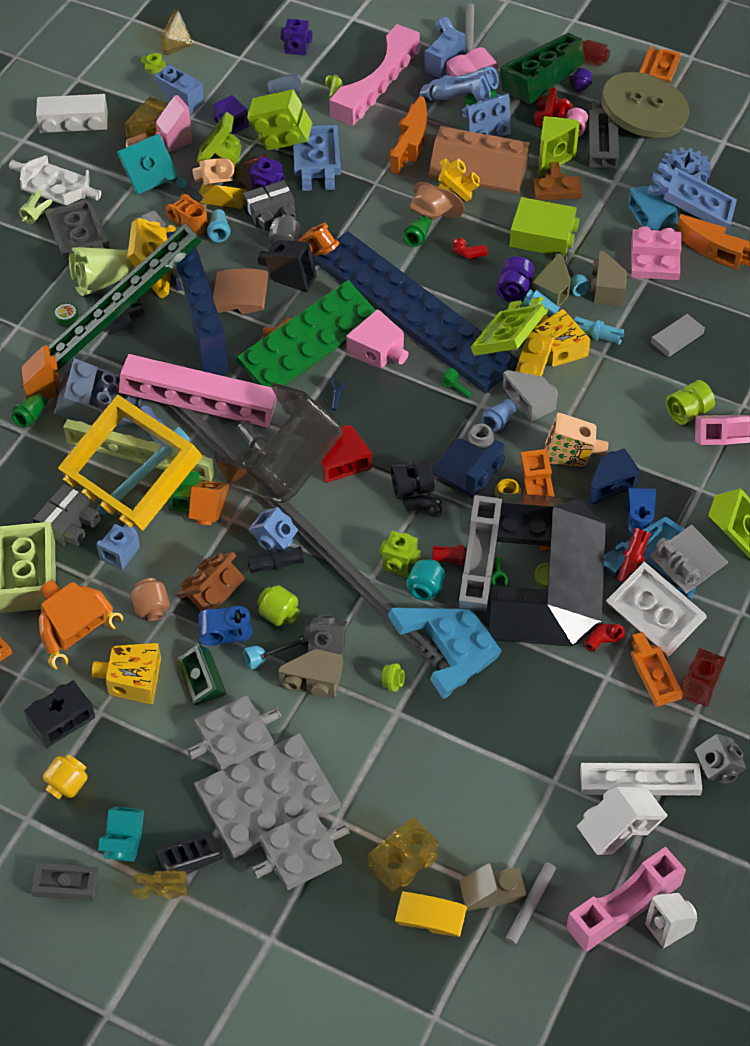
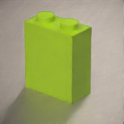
(543, 227)

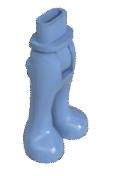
(476, 83)

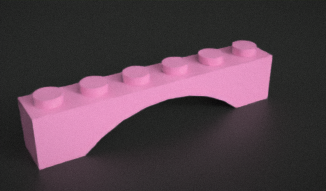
(354, 99)
(722, 429)

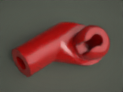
(466, 251)
(604, 634)

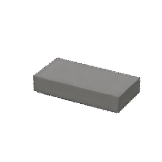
(677, 335)

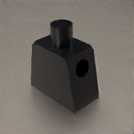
(290, 264)

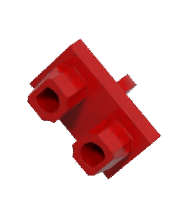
(551, 107)

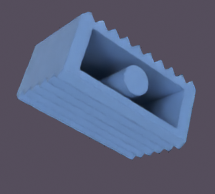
(447, 46)

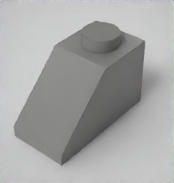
(530, 393)

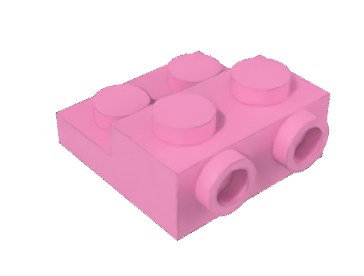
(655, 254)

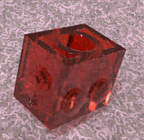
(703, 677)

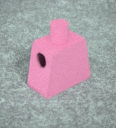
(377, 341)

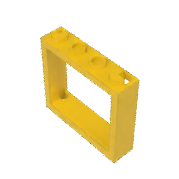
(161, 490)

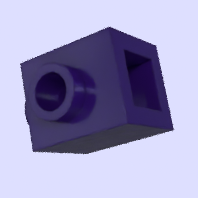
(235, 109)

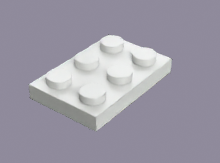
(656, 609)

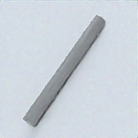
(469, 28)

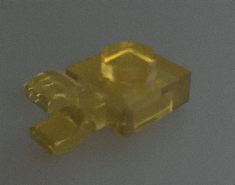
(165, 884)

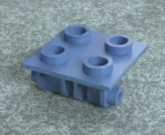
(489, 116)

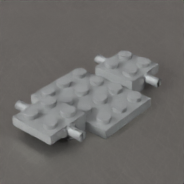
(267, 794)

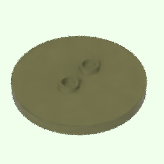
(645, 105)

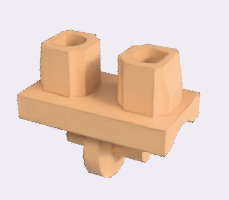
(214, 171)

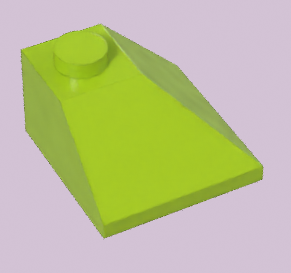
(732, 516)

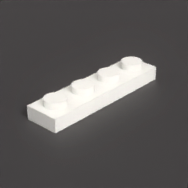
(657, 777)

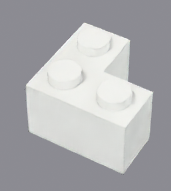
(619, 816)

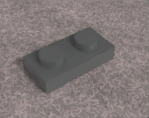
(64, 881)

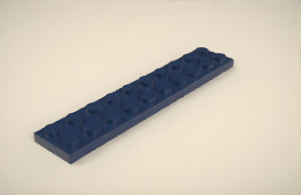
(415, 311)

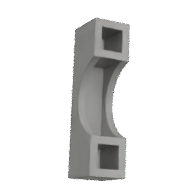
(480, 553)

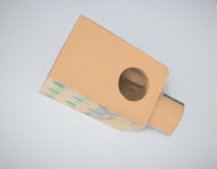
(573, 441)

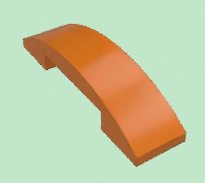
(537, 476)

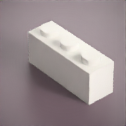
(72, 113)

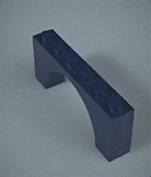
(206, 323)

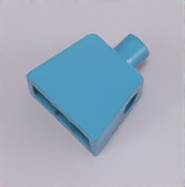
(652, 210)

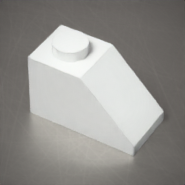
(670, 918)

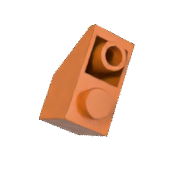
(39, 374)

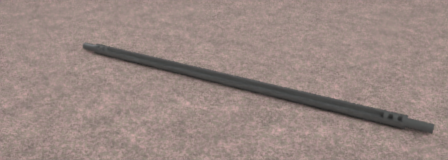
(319, 543)

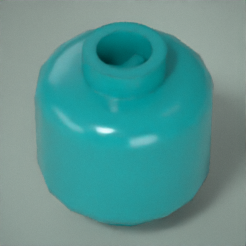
(426, 580)

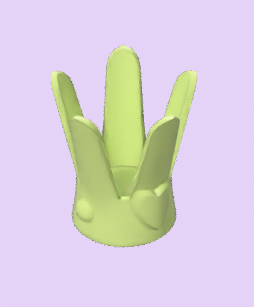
(32, 209)

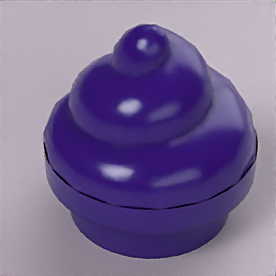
(581, 79)

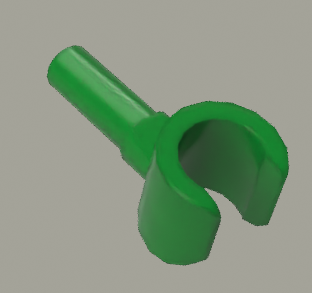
(449, 381)
(499, 575)

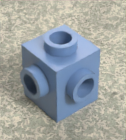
(273, 530)

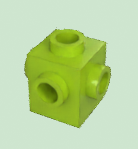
(399, 553)

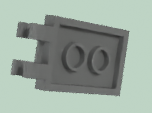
(76, 227)

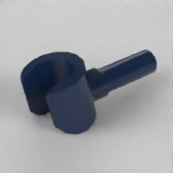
(336, 394)

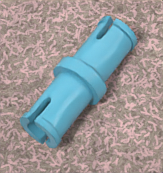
(600, 331)

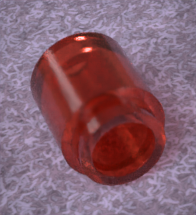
(595, 52)

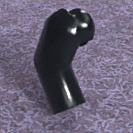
(423, 501)

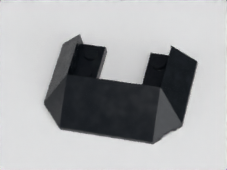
(575, 571)

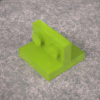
(221, 142)

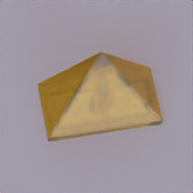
(175, 35)

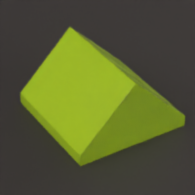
(557, 142)

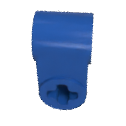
(640, 508)
(222, 625)

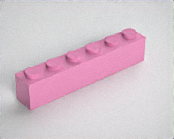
(197, 390)

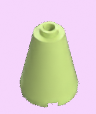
(98, 268)

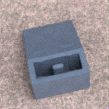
(88, 392)

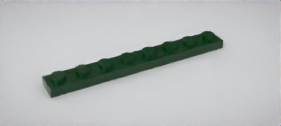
(123, 295)

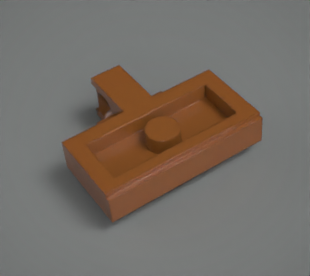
(556, 185)

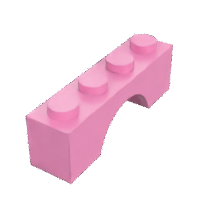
(605, 915)

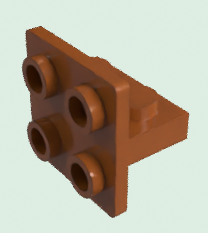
(212, 582)

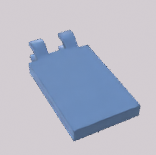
(318, 157)
(693, 195)

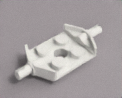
(53, 181)

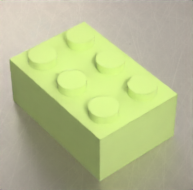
(25, 565)

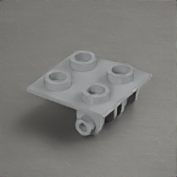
(688, 558)

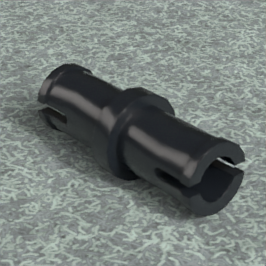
(275, 560)

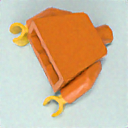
(70, 616)

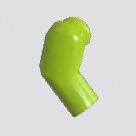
(333, 82)

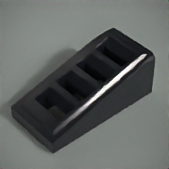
(176, 848)

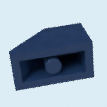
(613, 476)

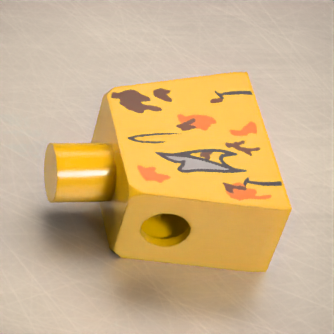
(569, 339)
(131, 671)

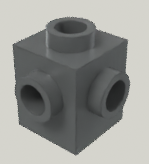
(333, 629)
(720, 759)

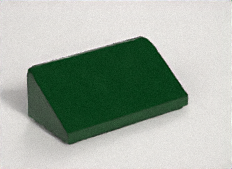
(201, 675)

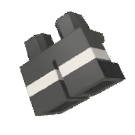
(269, 204)
(67, 514)

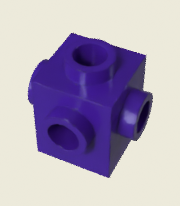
(296, 36)
(266, 172)

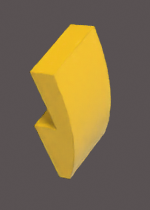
(431, 913)

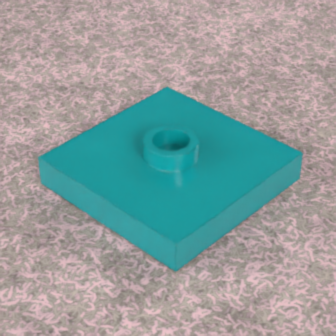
(147, 164)

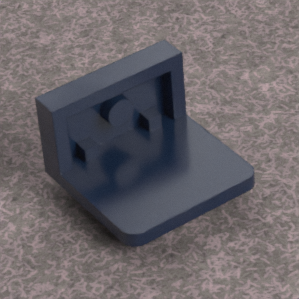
(469, 466)

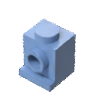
(118, 546)

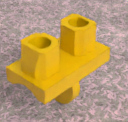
(454, 180)

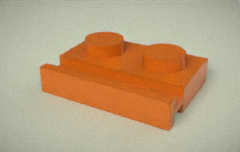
(661, 63)

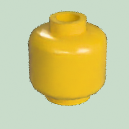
(65, 776)

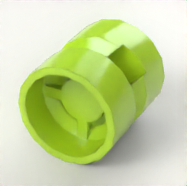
(692, 401)

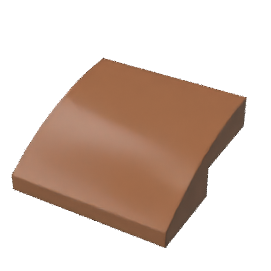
(240, 290)

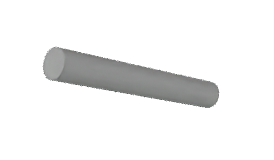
(530, 904)

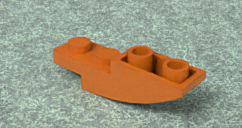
(412, 137)
(713, 243)

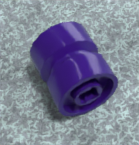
(515, 279)

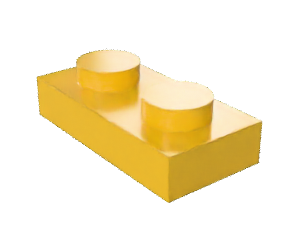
(534, 354)

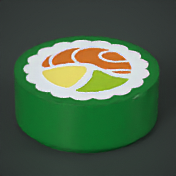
(65, 314)

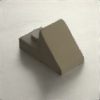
(490, 888)

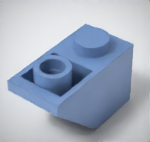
(176, 82)

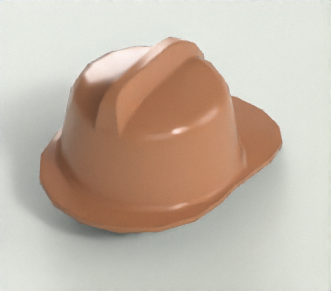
(435, 202)

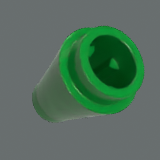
(416, 232)
(28, 410)

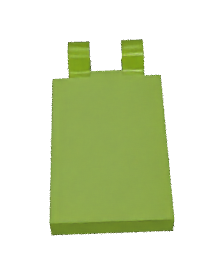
(510, 327)

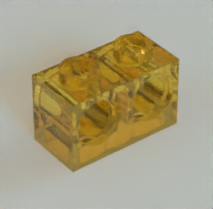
(398, 850)

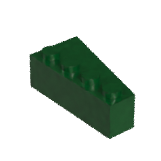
(542, 68)

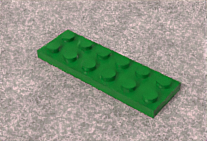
(306, 337)

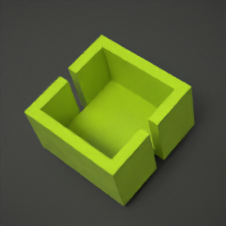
(280, 119)

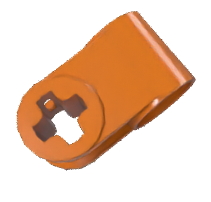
(190, 212)
(319, 240)

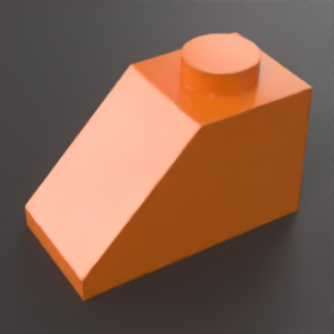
(207, 501)

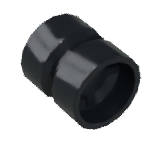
(412, 478)

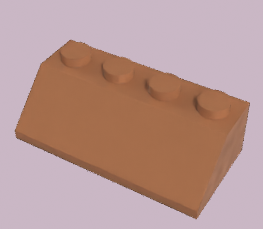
(494, 159)

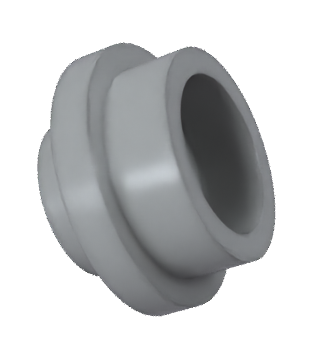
(483, 431)

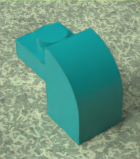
(122, 834)

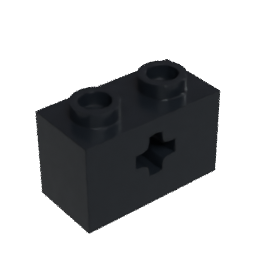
(59, 713)

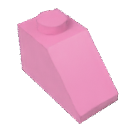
(175, 125)

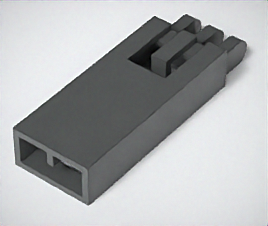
(602, 149)

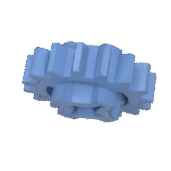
(689, 162)

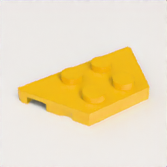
(144, 240)

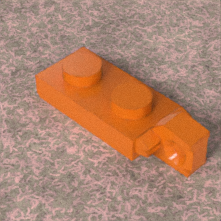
(655, 671)

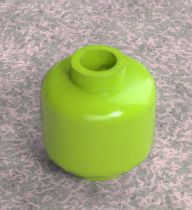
(278, 605)

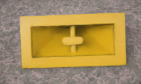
(222, 196)

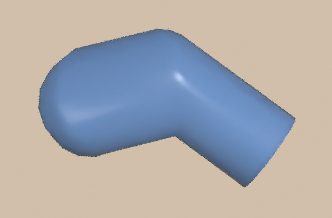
(444, 23)

